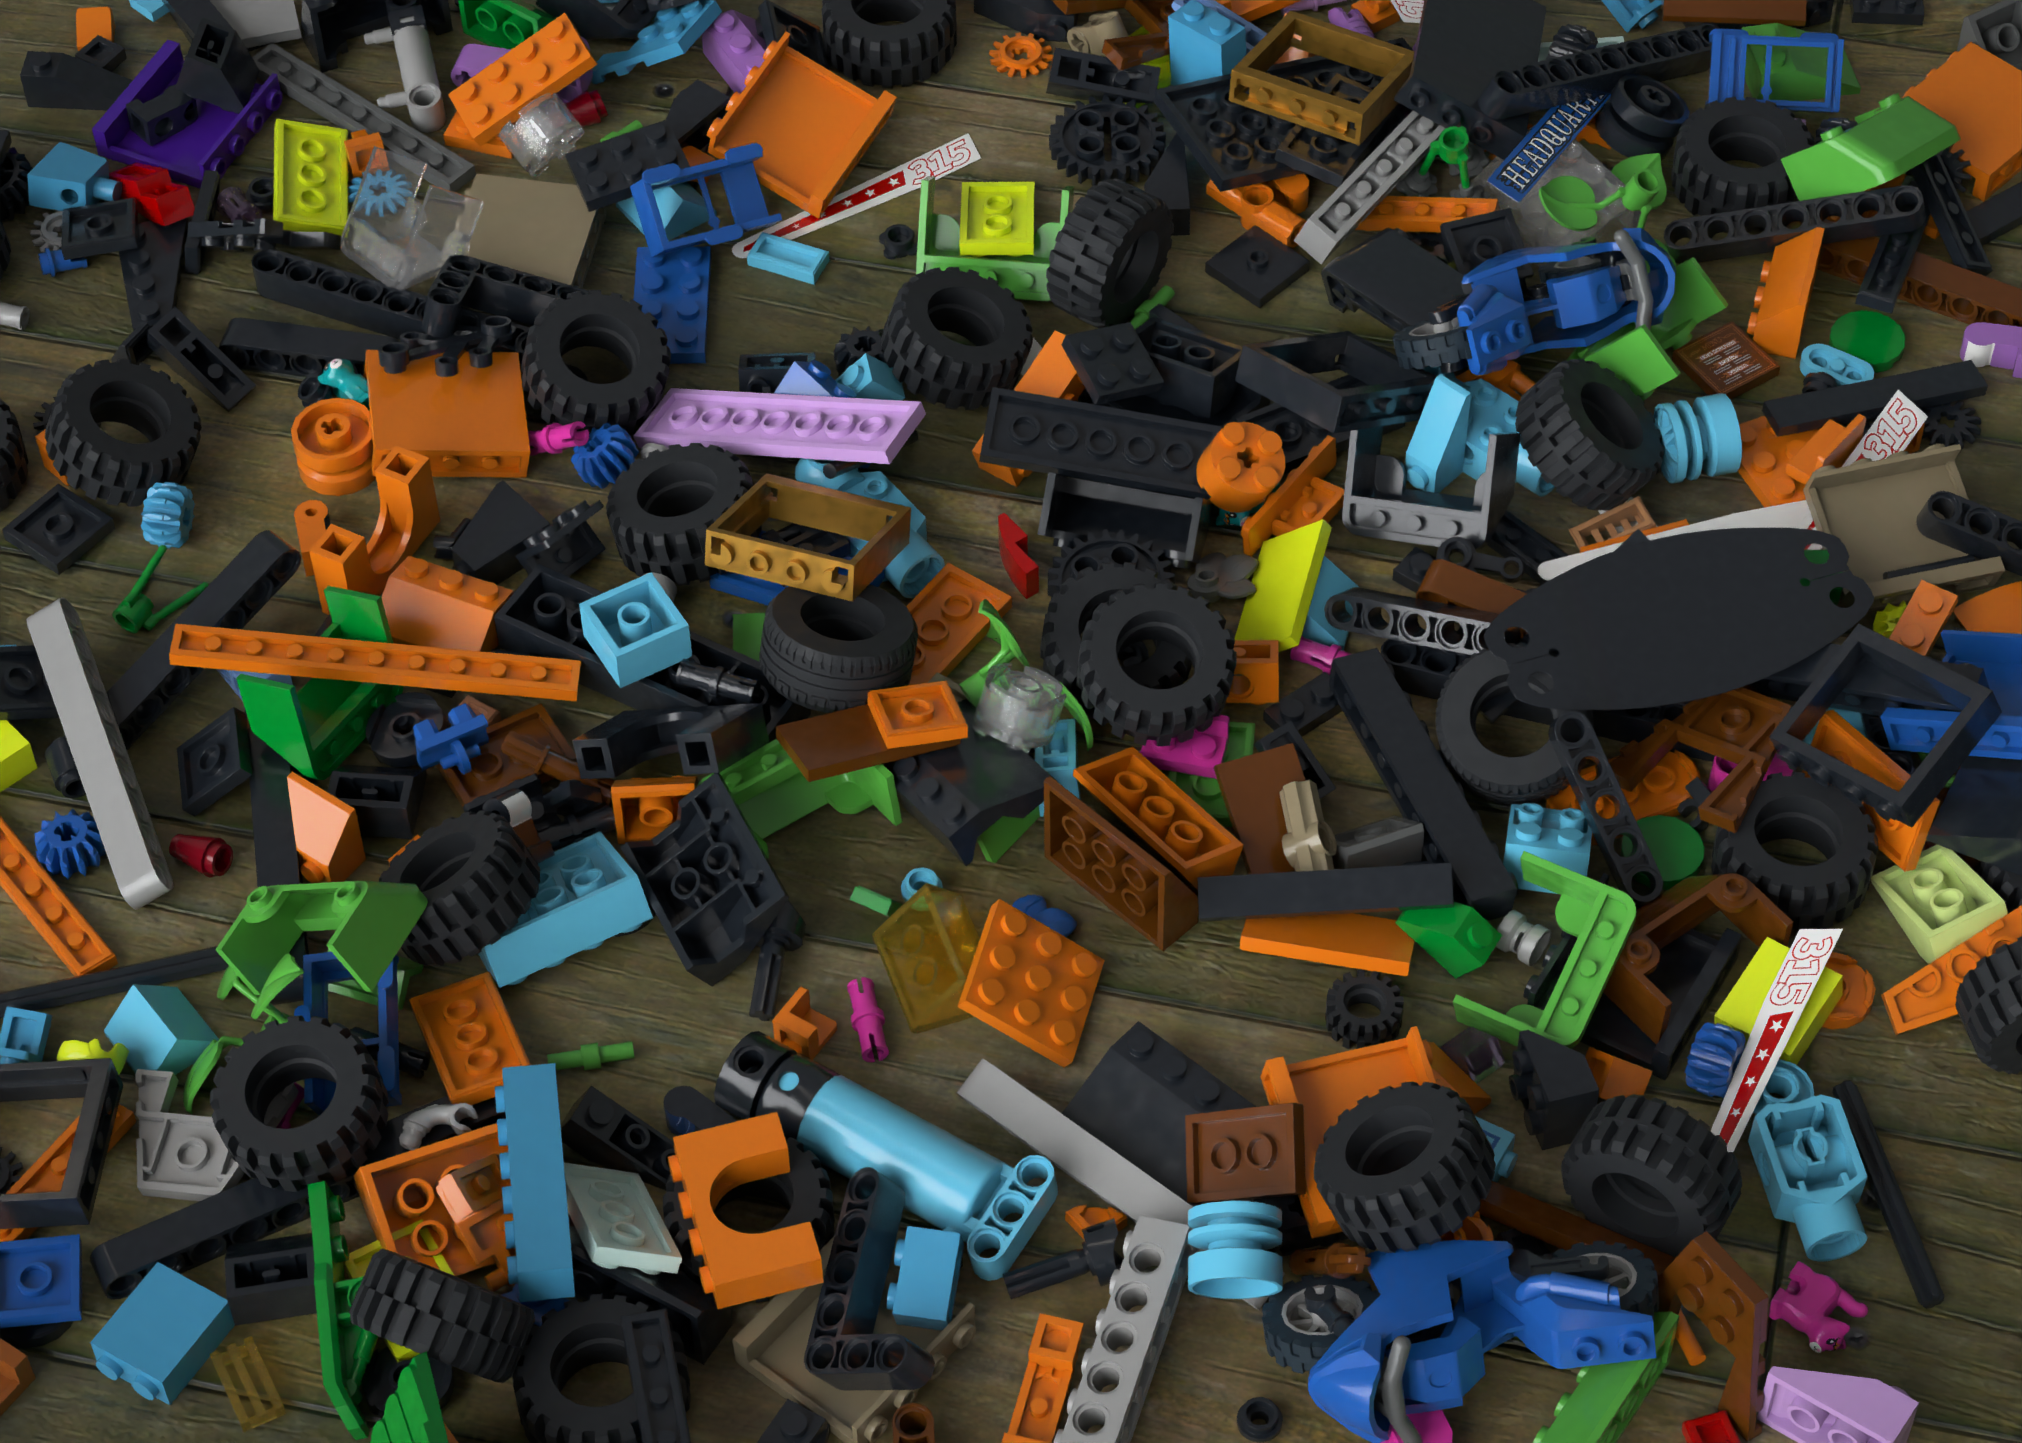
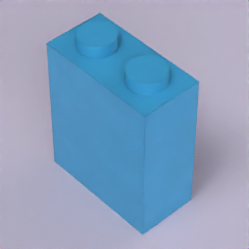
(1203, 43)
(162, 1334)

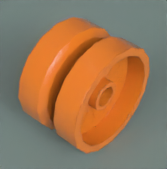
(334, 446)

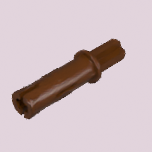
(551, 762)
(1337, 1261)

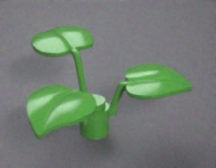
(1572, 200)
(1003, 635)
(279, 978)

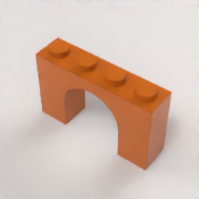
(404, 522)
(736, 1263)

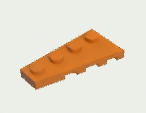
(1932, 991)

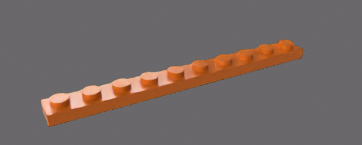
(375, 662)

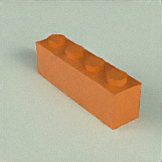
(1048, 376)

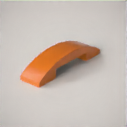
(1046, 1381)

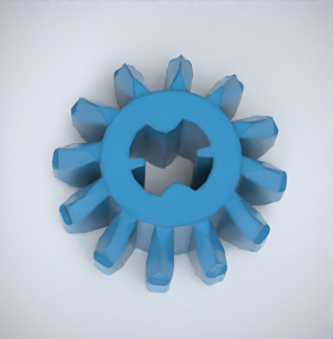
(167, 514)

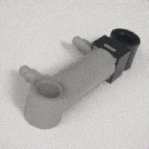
(416, 65)

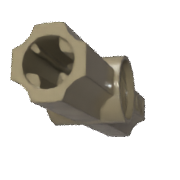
(1308, 837)

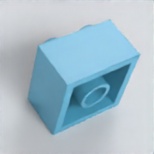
(635, 630)

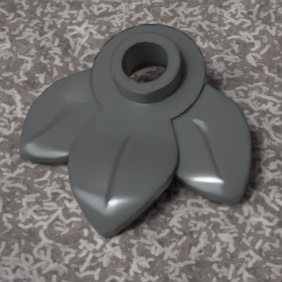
(1223, 577)

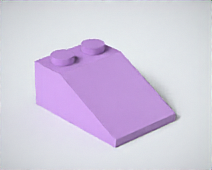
(1835, 1408)

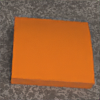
(1993, 611)

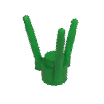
(136, 607)

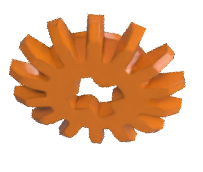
(1036, 55)

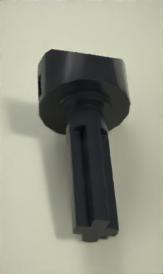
(783, 935)
(1096, 1255)

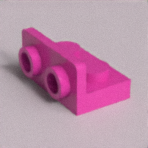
(1194, 755)

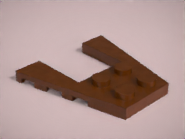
(1130, 50)
(1724, 725)
(1734, 1312)

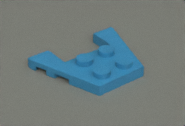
(666, 38)

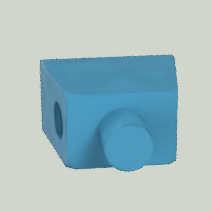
(71, 179)

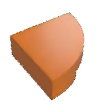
(1083, 1217)

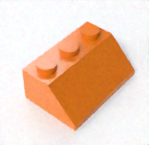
(1786, 294)
(442, 607)

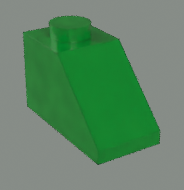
(1452, 936)

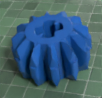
(604, 455)
(69, 844)
(1714, 1059)

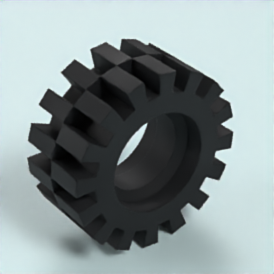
(1369, 991)

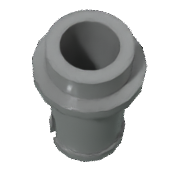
(14, 316)

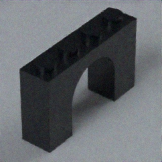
(703, 735)

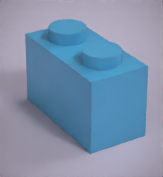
(926, 1278)

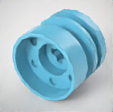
(1699, 437)
(1235, 1247)

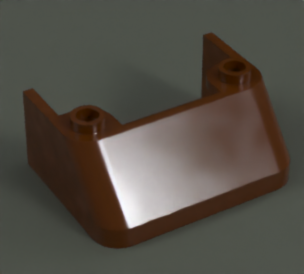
(1671, 917)

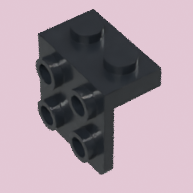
(564, 543)

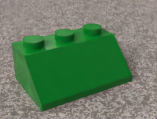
(502, 21)

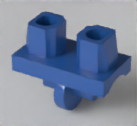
(454, 744)

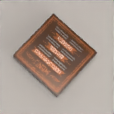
(1726, 362)

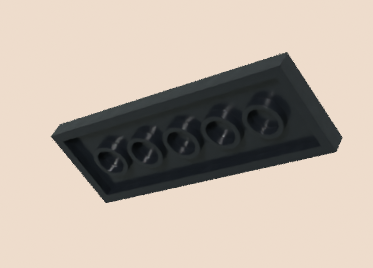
(1095, 443)

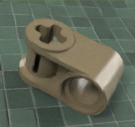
(1091, 36)

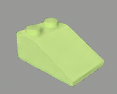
(1939, 901)

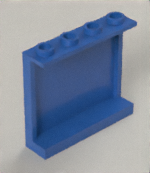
(2002, 662)

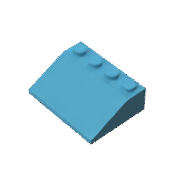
(580, 902)

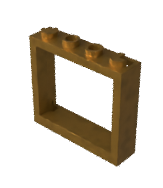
(1312, 107)
(814, 506)

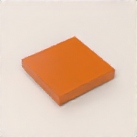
(917, 714)

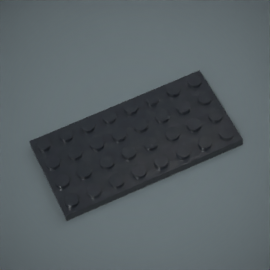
(1241, 143)

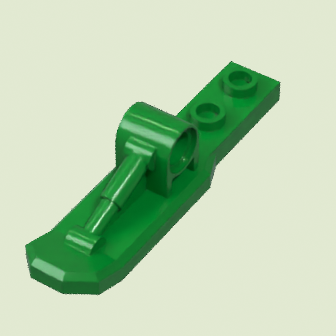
(343, 1345)

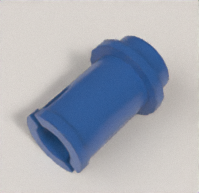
(54, 262)

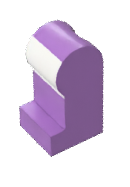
(1993, 346)

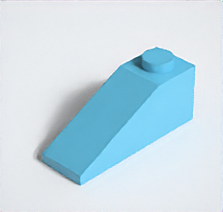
(1439, 439)
(1061, 757)

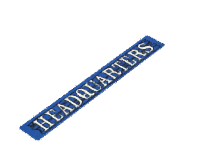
(1543, 146)

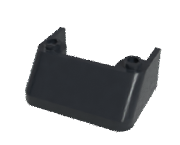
(598, 22)
(1383, 509)
(1170, 521)

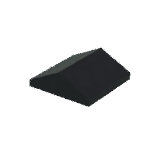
(1480, 238)

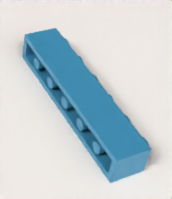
(537, 1183)

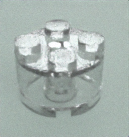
(542, 133)
(1019, 707)

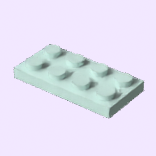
(619, 1220)

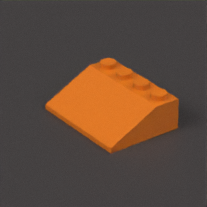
(404, 1191)

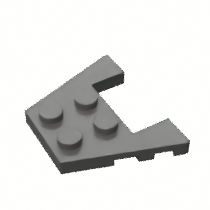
(182, 1152)

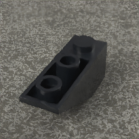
(617, 1138)

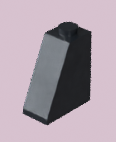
(496, 536)

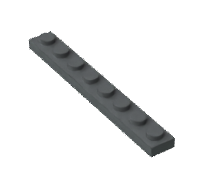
(356, 113)

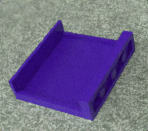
(204, 145)

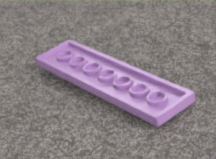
(783, 424)

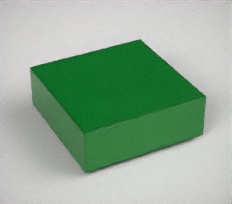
(874, 901)

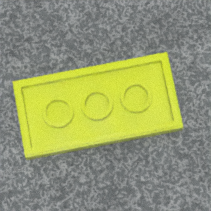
(310, 177)
(1284, 586)

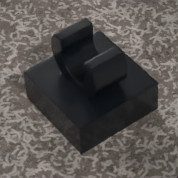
(1699, 792)

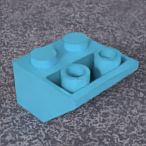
(1548, 834)

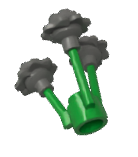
(1463, 159)

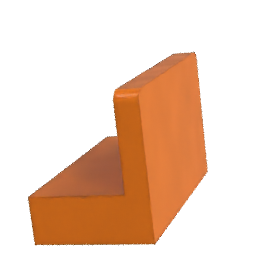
(1827, 447)

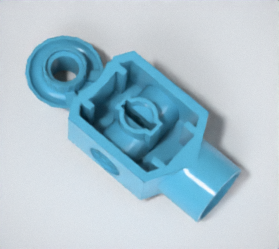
(1493, 413)
(918, 560)
(1809, 1164)

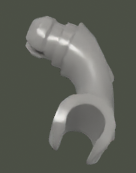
(422, 1122)

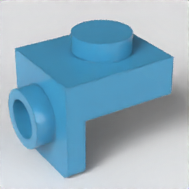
(1633, 12)
(23, 1036)

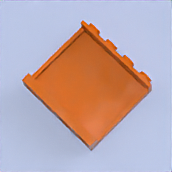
(1985, 105)
(807, 123)
(460, 422)
(1335, 1084)

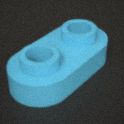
(1840, 365)

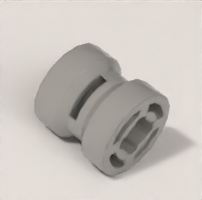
(1523, 938)

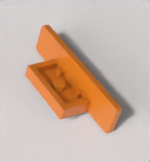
(1298, 501)

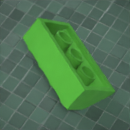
(1610, 1393)

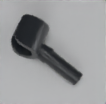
(445, 543)

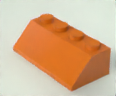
(1161, 815)

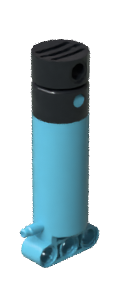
(857, 1129)

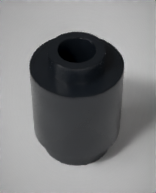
(64, 769)

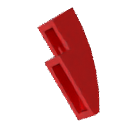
(154, 193)

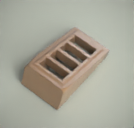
(1619, 516)

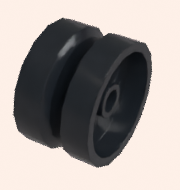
(1641, 116)

